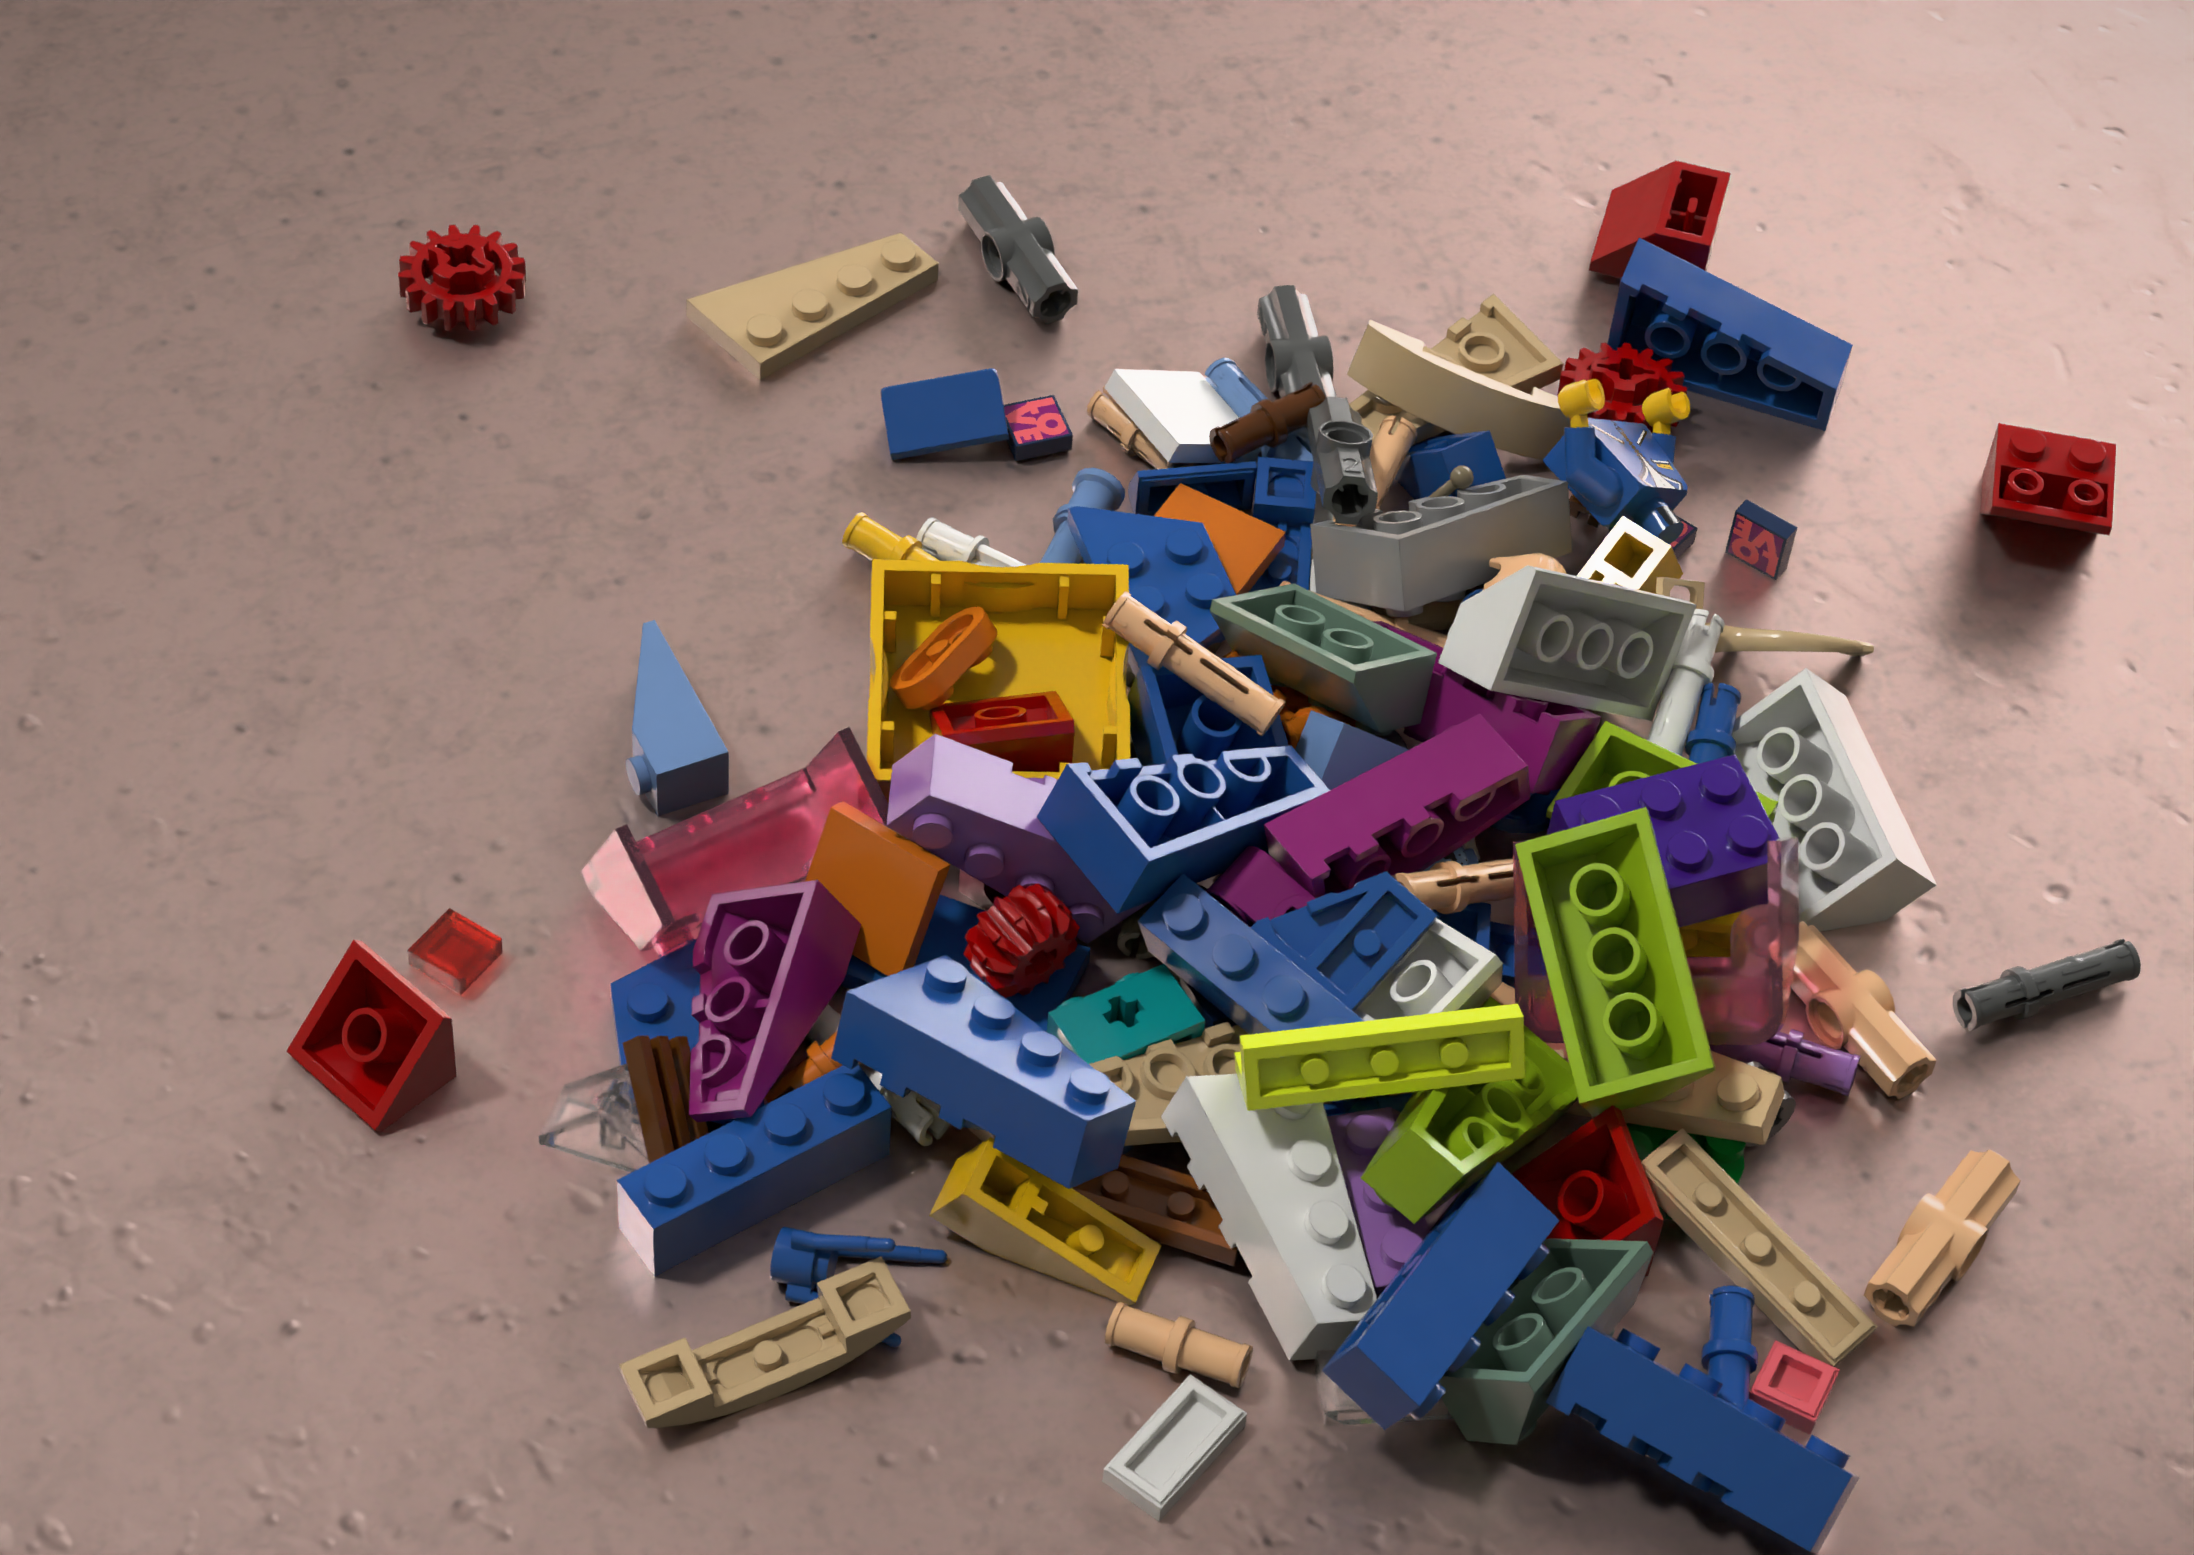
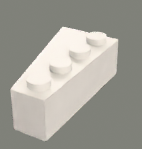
(1280, 1206)

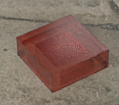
(455, 951)

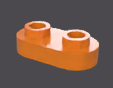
(943, 658)

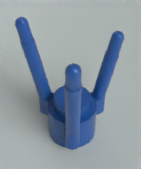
(809, 1257)

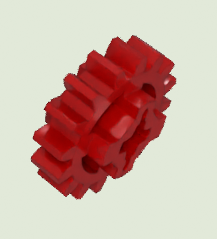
(462, 277)
(1624, 378)

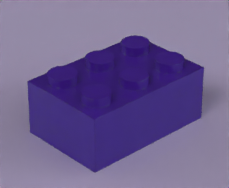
(1705, 829)

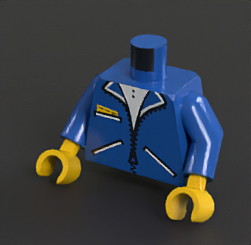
(1621, 464)

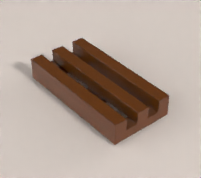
(662, 1092)

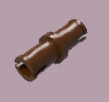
(1265, 424)

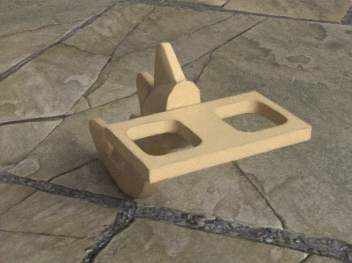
(1750, 639)

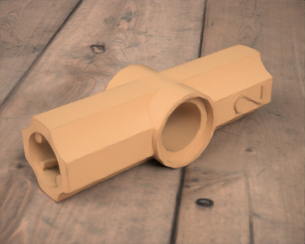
(1857, 1014)
(1942, 1238)

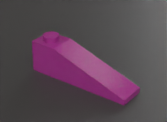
(765, 977)

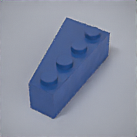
(1728, 339)
(1149, 824)
(986, 1068)
(1705, 1438)

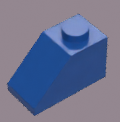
(1432, 461)

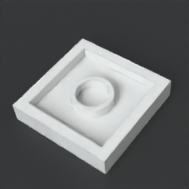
(1174, 412)

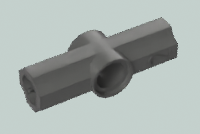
(1017, 249)
(1293, 347)
(1341, 460)

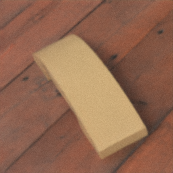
(1454, 396)
(771, 1356)

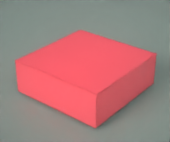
(1794, 1386)

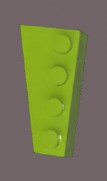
(1462, 1131)

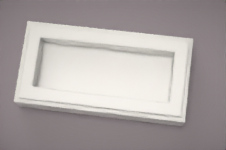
(1174, 1447)

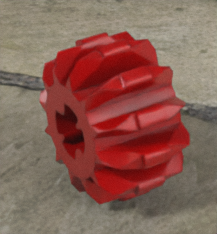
(1021, 940)

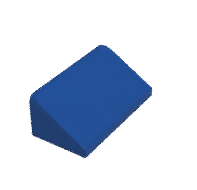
(944, 413)
(1224, 482)

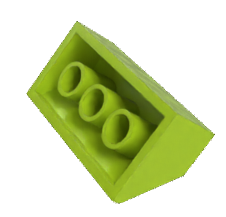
(1615, 962)

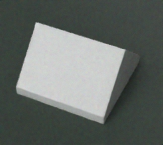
(1436, 976)

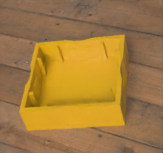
(1044, 643)

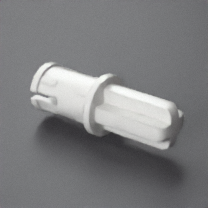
(951, 545)

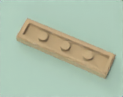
(1755, 1251)

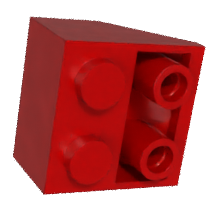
(1670, 208)
(2050, 479)

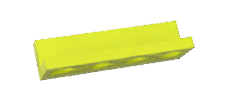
(1381, 1057)

